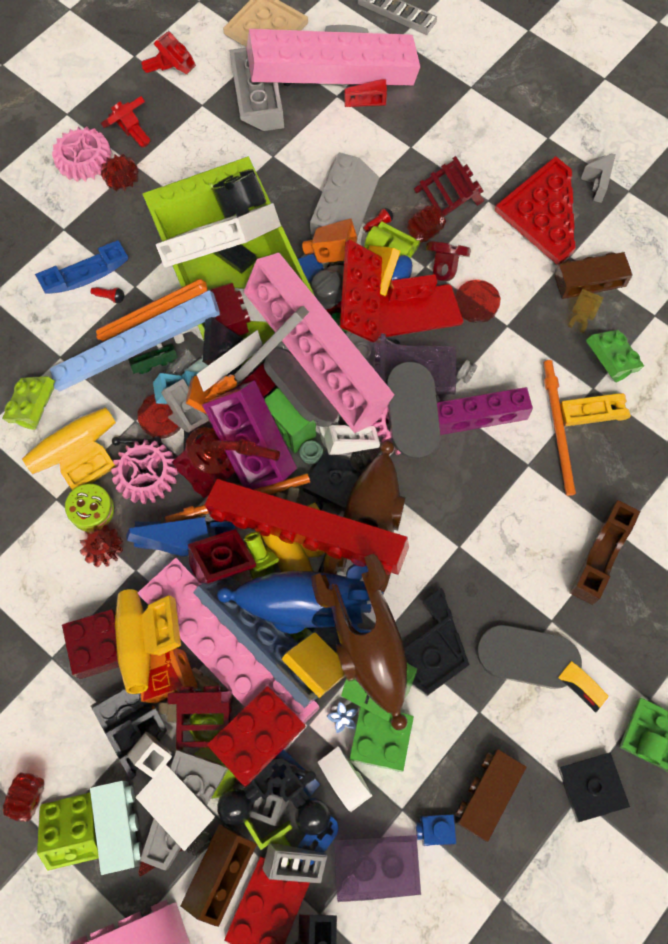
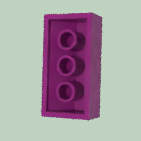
(245, 416)

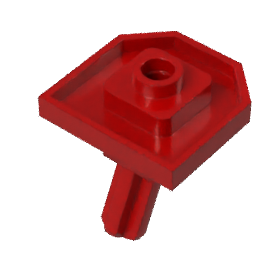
(171, 55)
(128, 121)

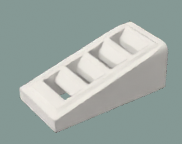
(337, 443)

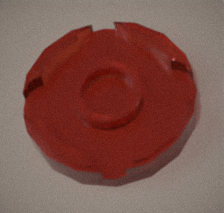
(478, 300)
(154, 419)

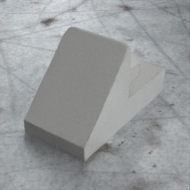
(599, 173)
(183, 414)

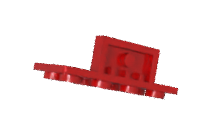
(361, 291)
(417, 306)

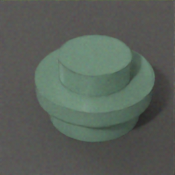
(311, 452)

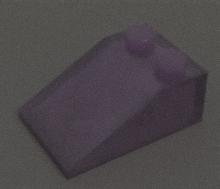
(377, 868)

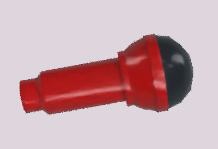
(384, 216)
(115, 295)

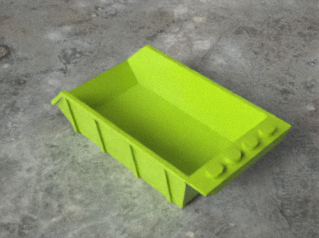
(192, 204)

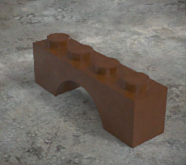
(605, 548)

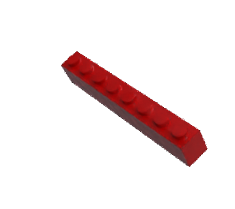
(306, 526)

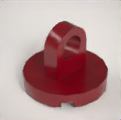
(448, 255)

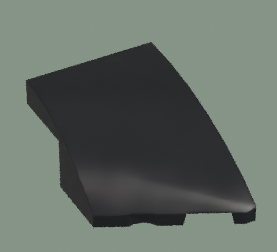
(125, 722)

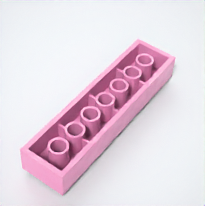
(331, 57)
(318, 343)
(215, 643)

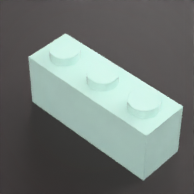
(115, 827)

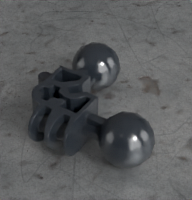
(311, 814)

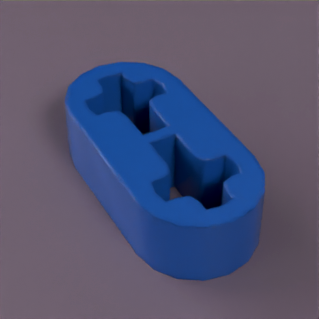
(324, 843)

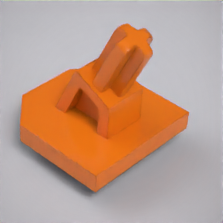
(197, 397)

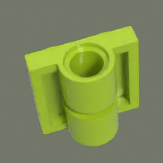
(390, 237)
(28, 401)

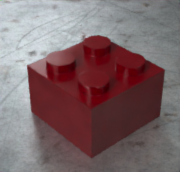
(91, 644)

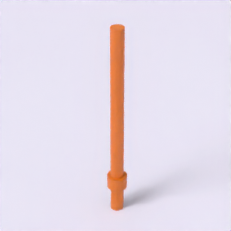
(551, 384)
(192, 513)

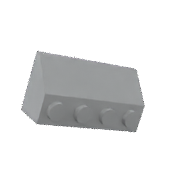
(257, 101)
(345, 193)

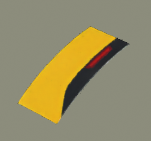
(584, 686)

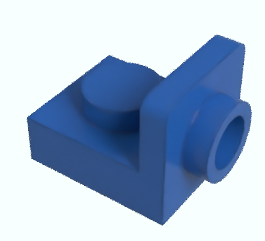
(436, 830)

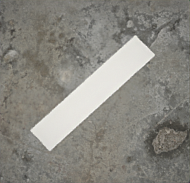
(229, 361)

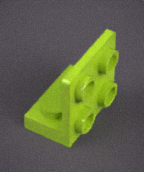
(67, 832)

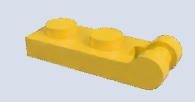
(594, 409)

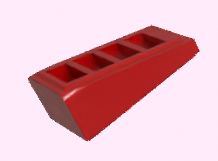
(372, 93)

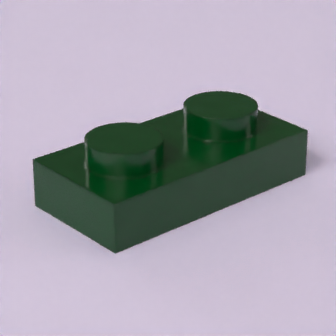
(145, 362)

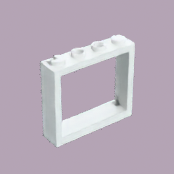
(218, 235)

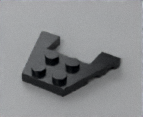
(438, 651)

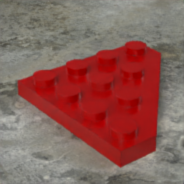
(544, 210)

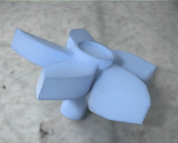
(343, 717)

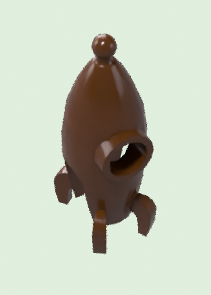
(373, 501)
(374, 657)

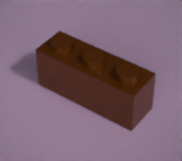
(593, 274)
(489, 794)
(218, 876)

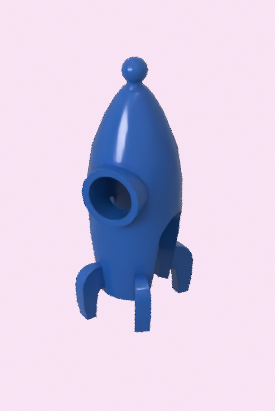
(290, 602)

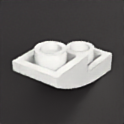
(344, 779)

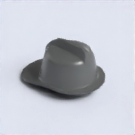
(328, 286)

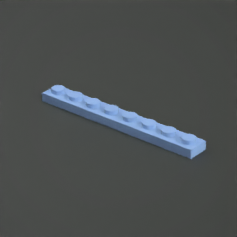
(135, 341)

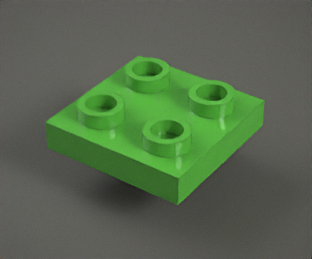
(615, 354)
(648, 734)

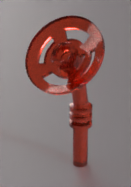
(212, 449)

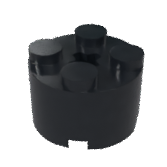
(238, 193)

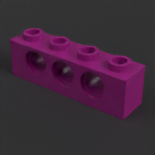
(484, 410)

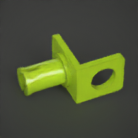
(261, 554)
(275, 837)

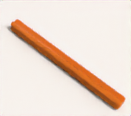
(152, 309)

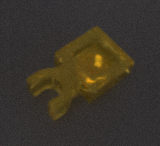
(585, 307)

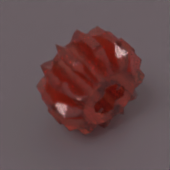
(119, 172)
(426, 223)
(92, 545)
(23, 797)

